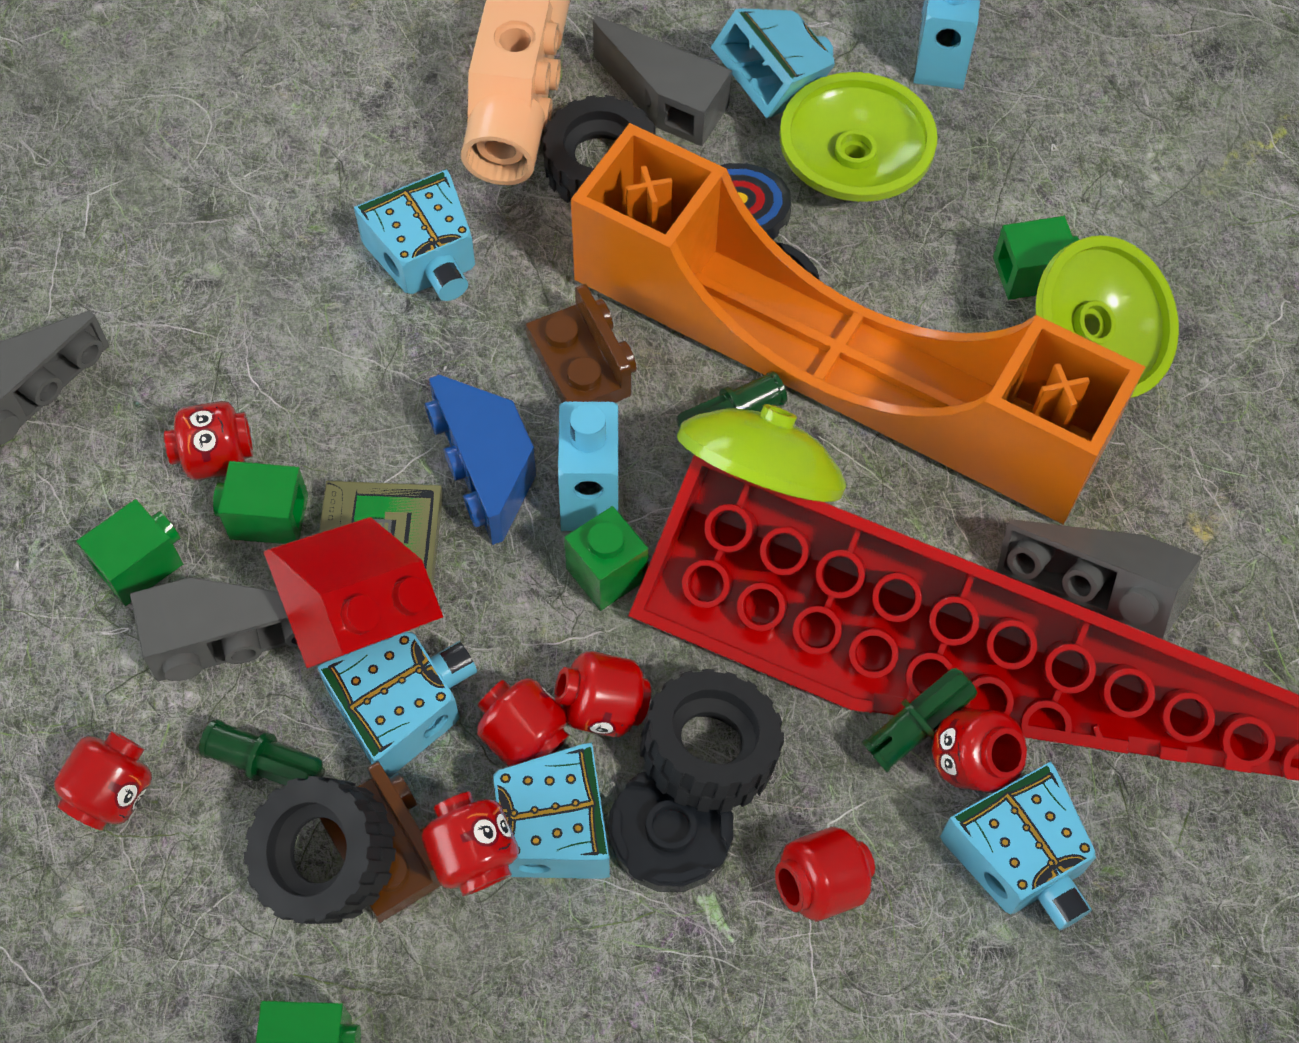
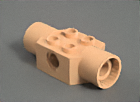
(511, 87)

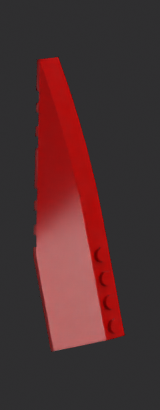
(886, 616)

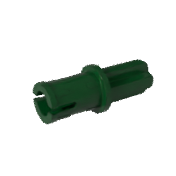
(749, 396)
(920, 718)
(257, 754)

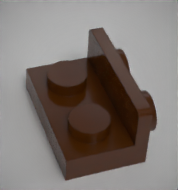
(583, 352)
(412, 869)

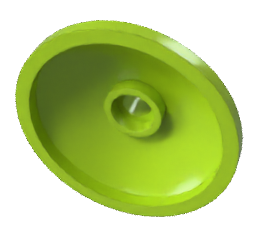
(858, 136)
(1119, 300)
(765, 451)

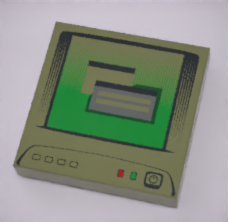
(404, 510)

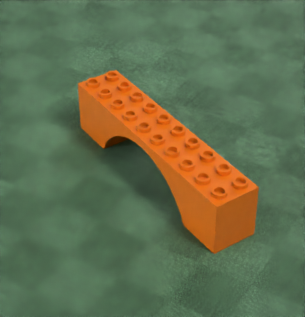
(1000, 406)

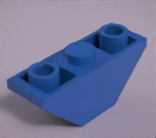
(485, 449)

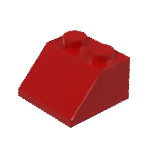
(350, 589)

